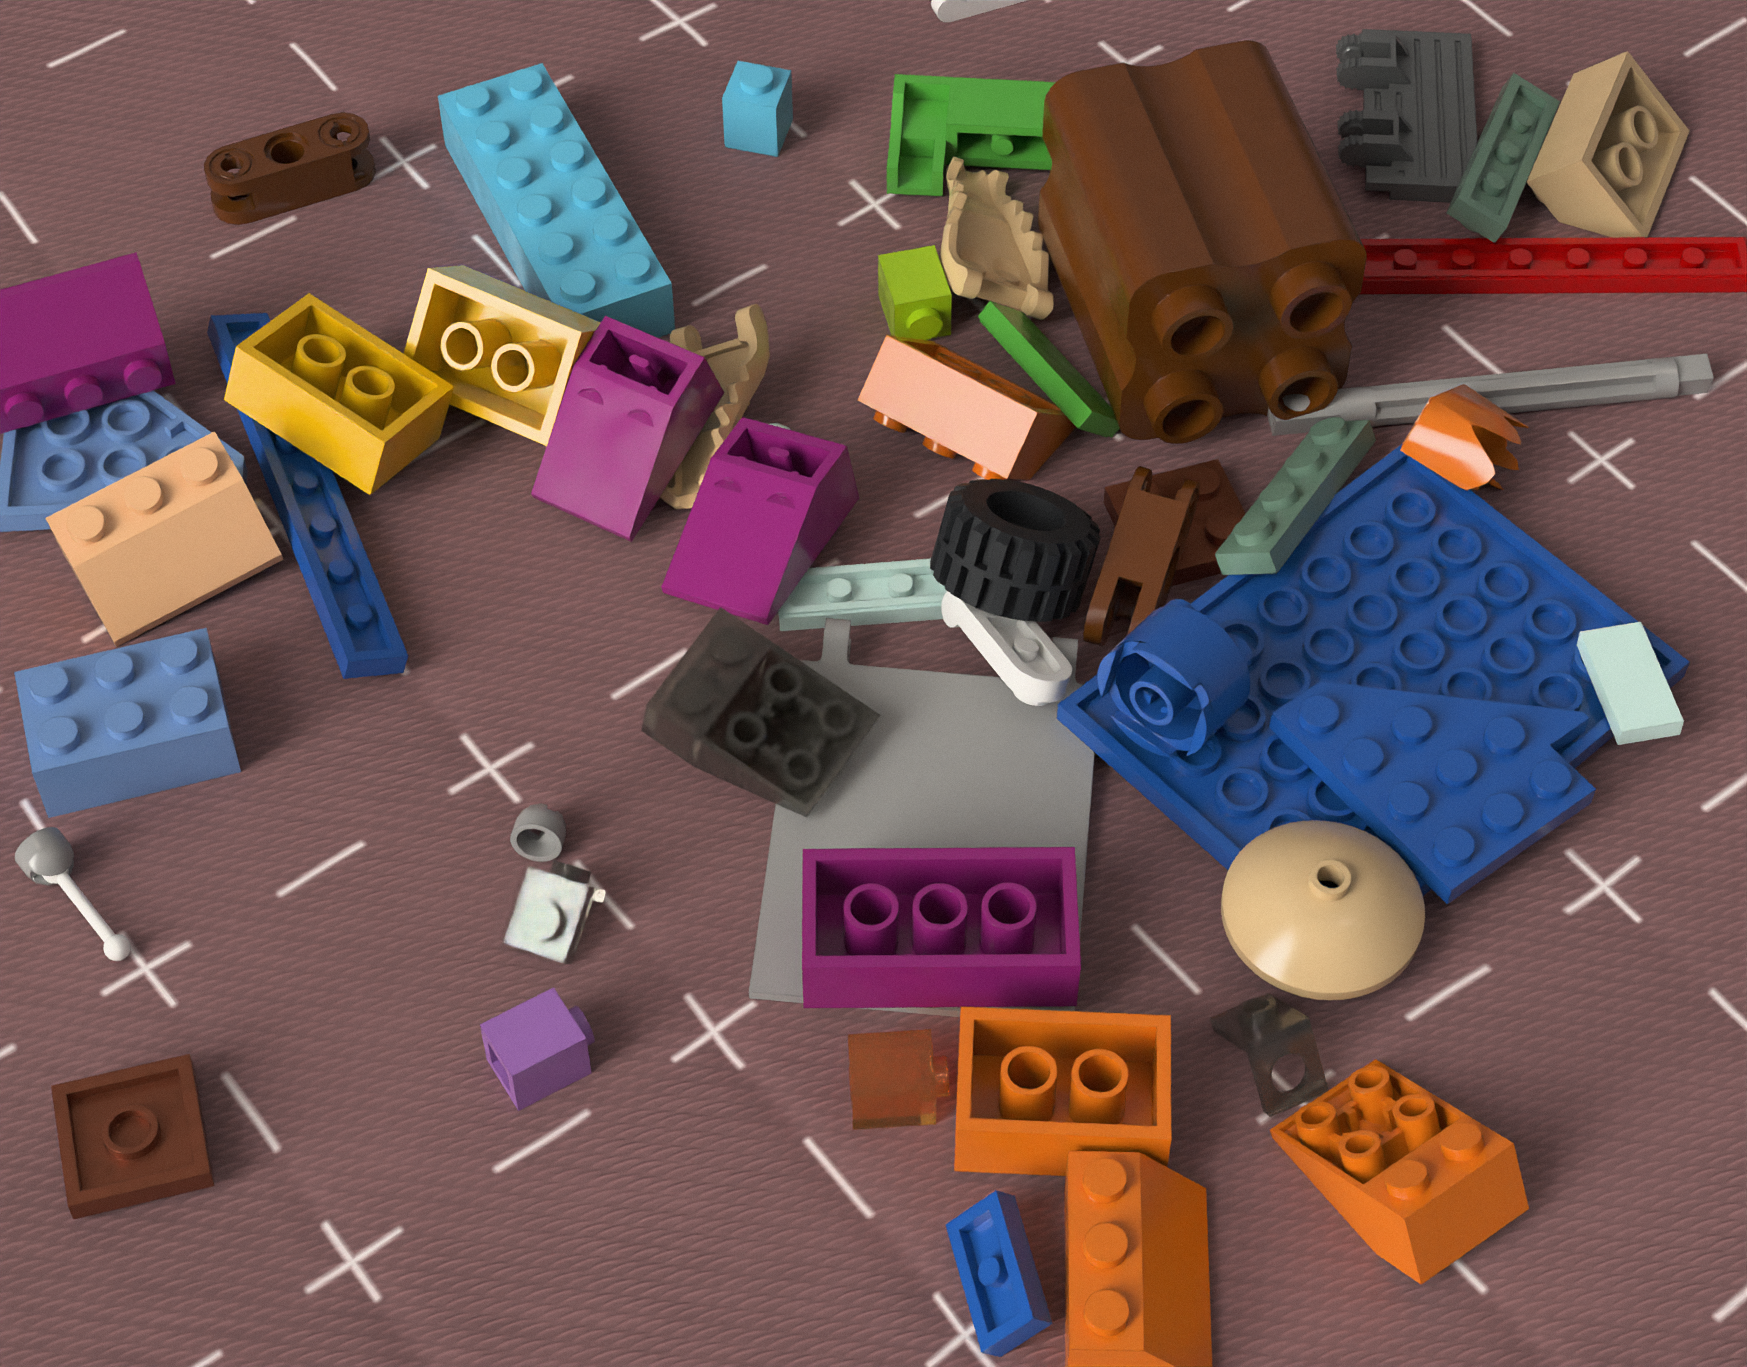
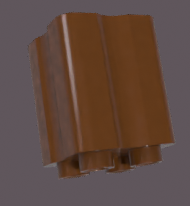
(1198, 240)

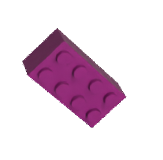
(940, 927)

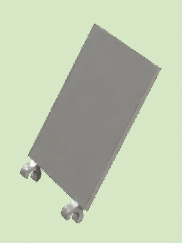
(939, 769)

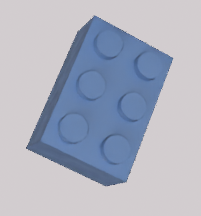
(126, 722)

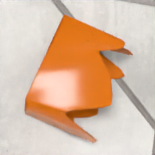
(1463, 438)

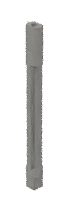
(1513, 391)

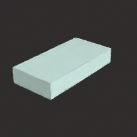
(1629, 683)

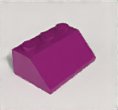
(78, 342)

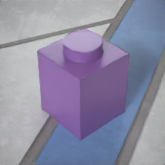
(538, 1047)

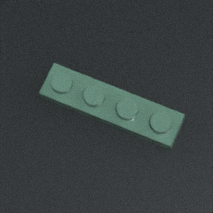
(1503, 158)
(1295, 497)

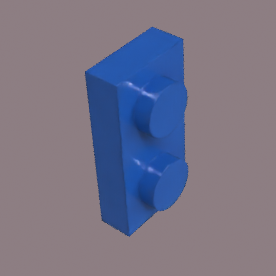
(998, 1274)

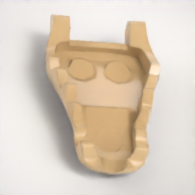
(990, 244)
(739, 370)

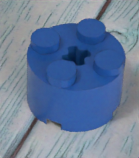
(1176, 679)

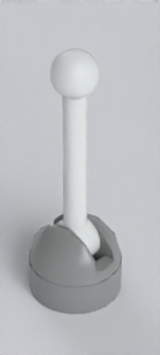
(48, 861)

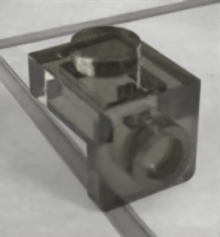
(552, 911)

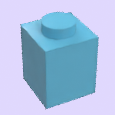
(757, 108)

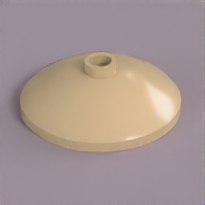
(1315, 936)

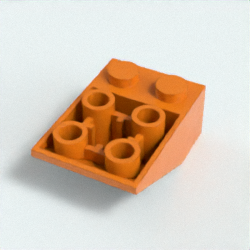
(1405, 1168)

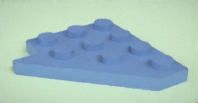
(86, 451)

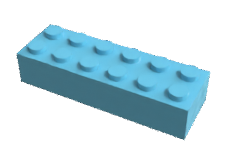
(553, 201)

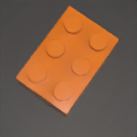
(1059, 1085)

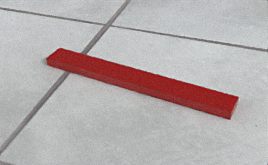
(1555, 265)

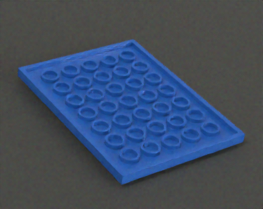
(1386, 591)

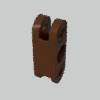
(289, 168)
(1141, 556)

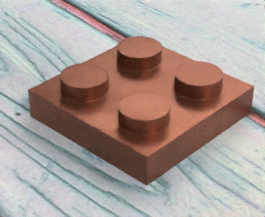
(1213, 520)
(131, 1136)

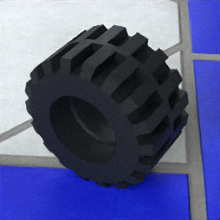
(1014, 550)

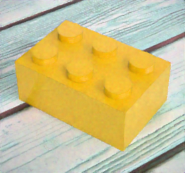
(497, 347)
(338, 393)

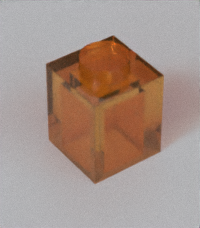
(895, 1079)

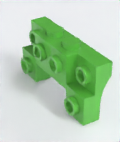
(965, 119)

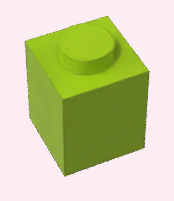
(915, 293)

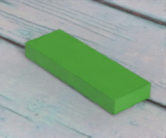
(1049, 369)

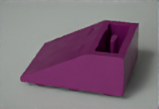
(624, 427)
(760, 519)

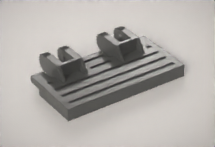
(1415, 111)

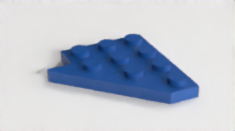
(1440, 775)

